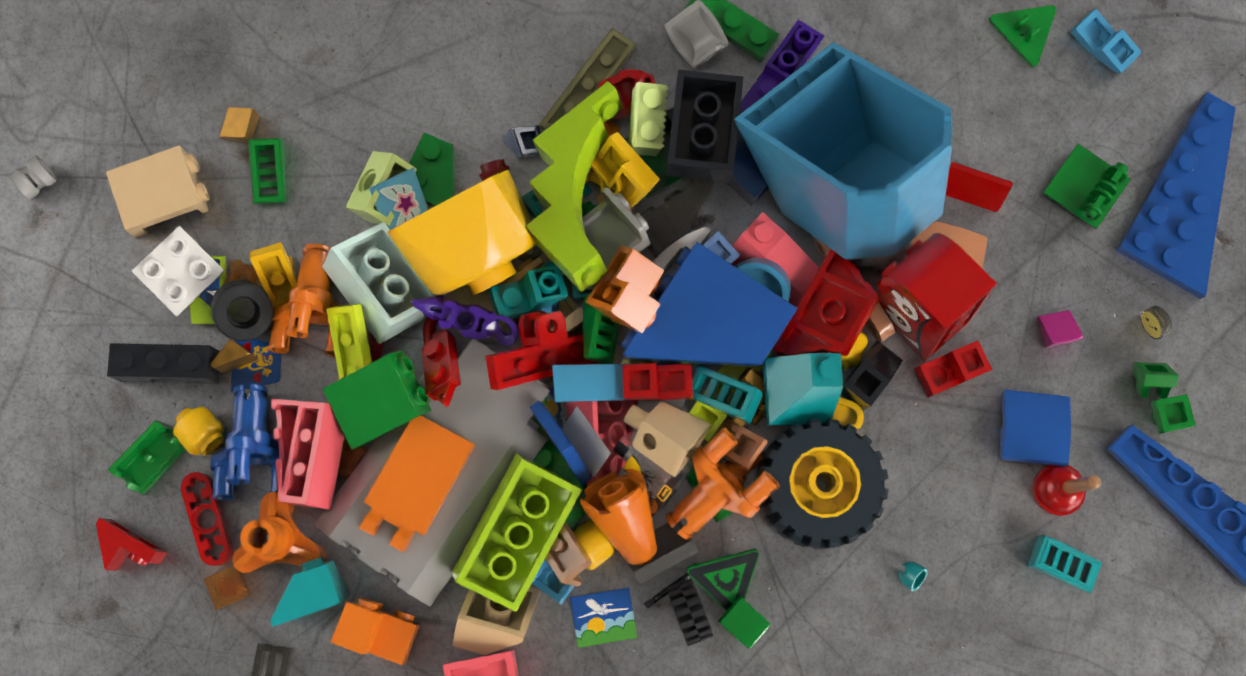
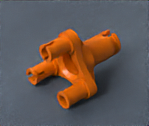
(306, 303)
(720, 487)
(284, 543)

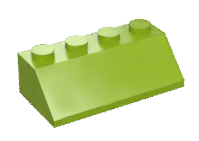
(515, 532)

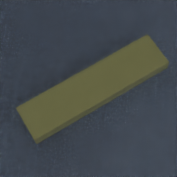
(603, 63)

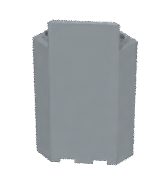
(488, 418)

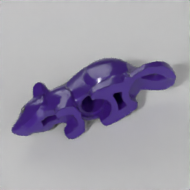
(471, 319)

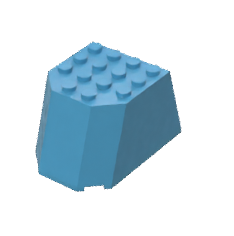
(852, 153)

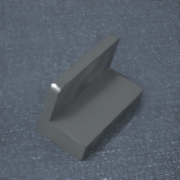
(670, 551)

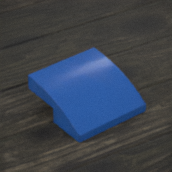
(1035, 428)

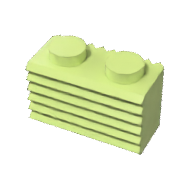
(647, 118)

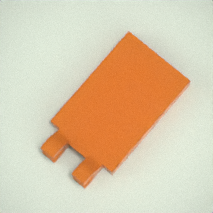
(416, 480)

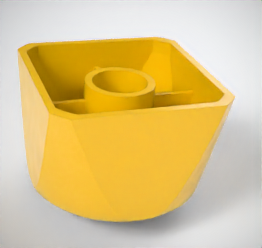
(468, 237)

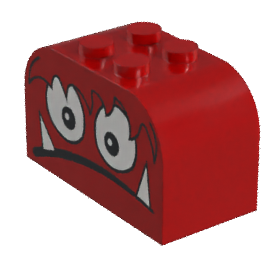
(933, 293)

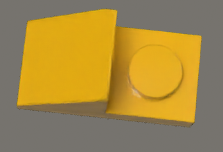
(275, 272)

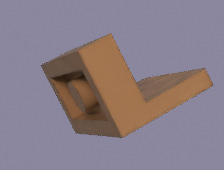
(568, 557)

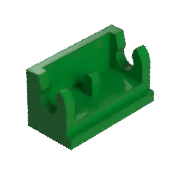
(148, 457)

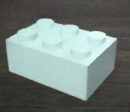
(378, 276)

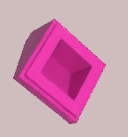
(1059, 329)

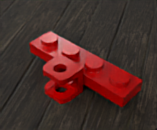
(542, 351)

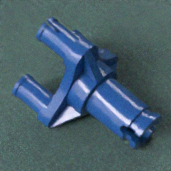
(246, 444)

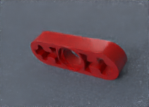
(193, 513)

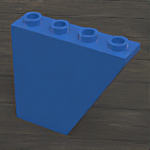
(710, 316)

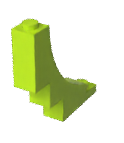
(569, 152)

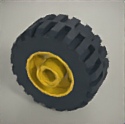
(852, 484)

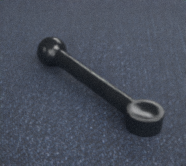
(663, 593)

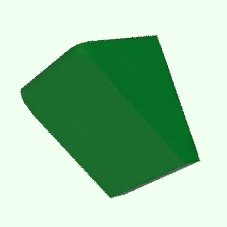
(744, 622)

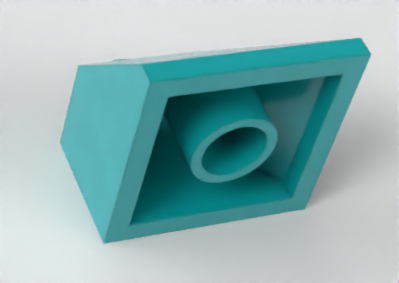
(802, 387)
(311, 590)

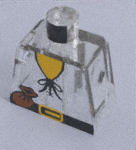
(659, 483)

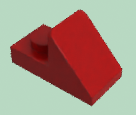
(118, 541)

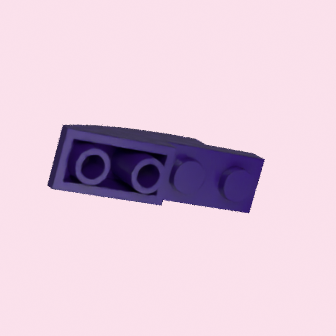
(790, 55)

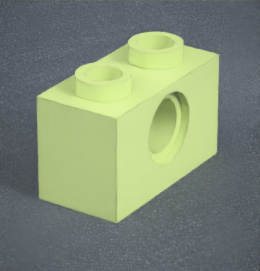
(378, 169)

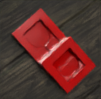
(953, 368)
(657, 382)

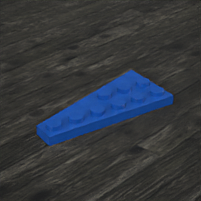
(1180, 214)

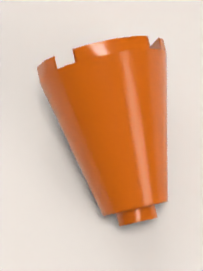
(623, 514)

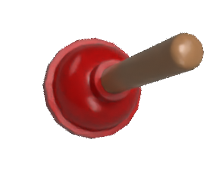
(1062, 489)

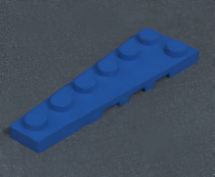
(1191, 499)

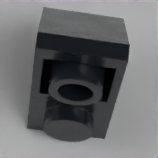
(871, 375)

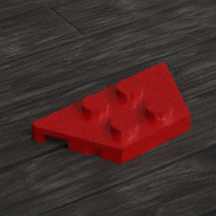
(830, 311)

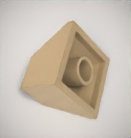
(489, 626)

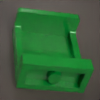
(377, 398)

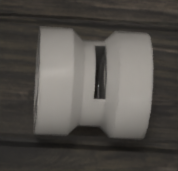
(32, 177)

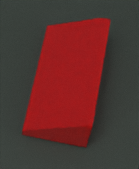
(977, 187)

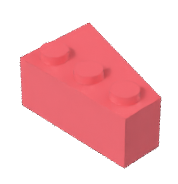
(308, 452)

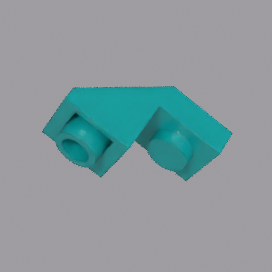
(533, 293)

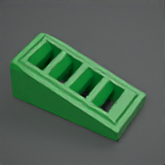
(277, 145)
(592, 324)

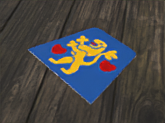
(262, 371)

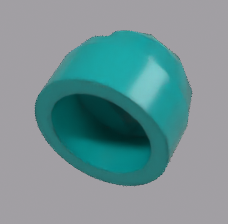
(913, 575)

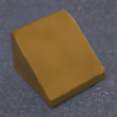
(239, 124)
(232, 357)

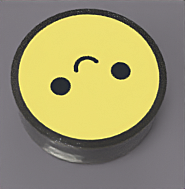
(1156, 322)

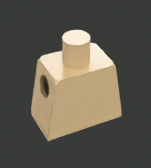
(666, 435)

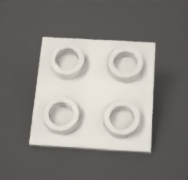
(178, 271)

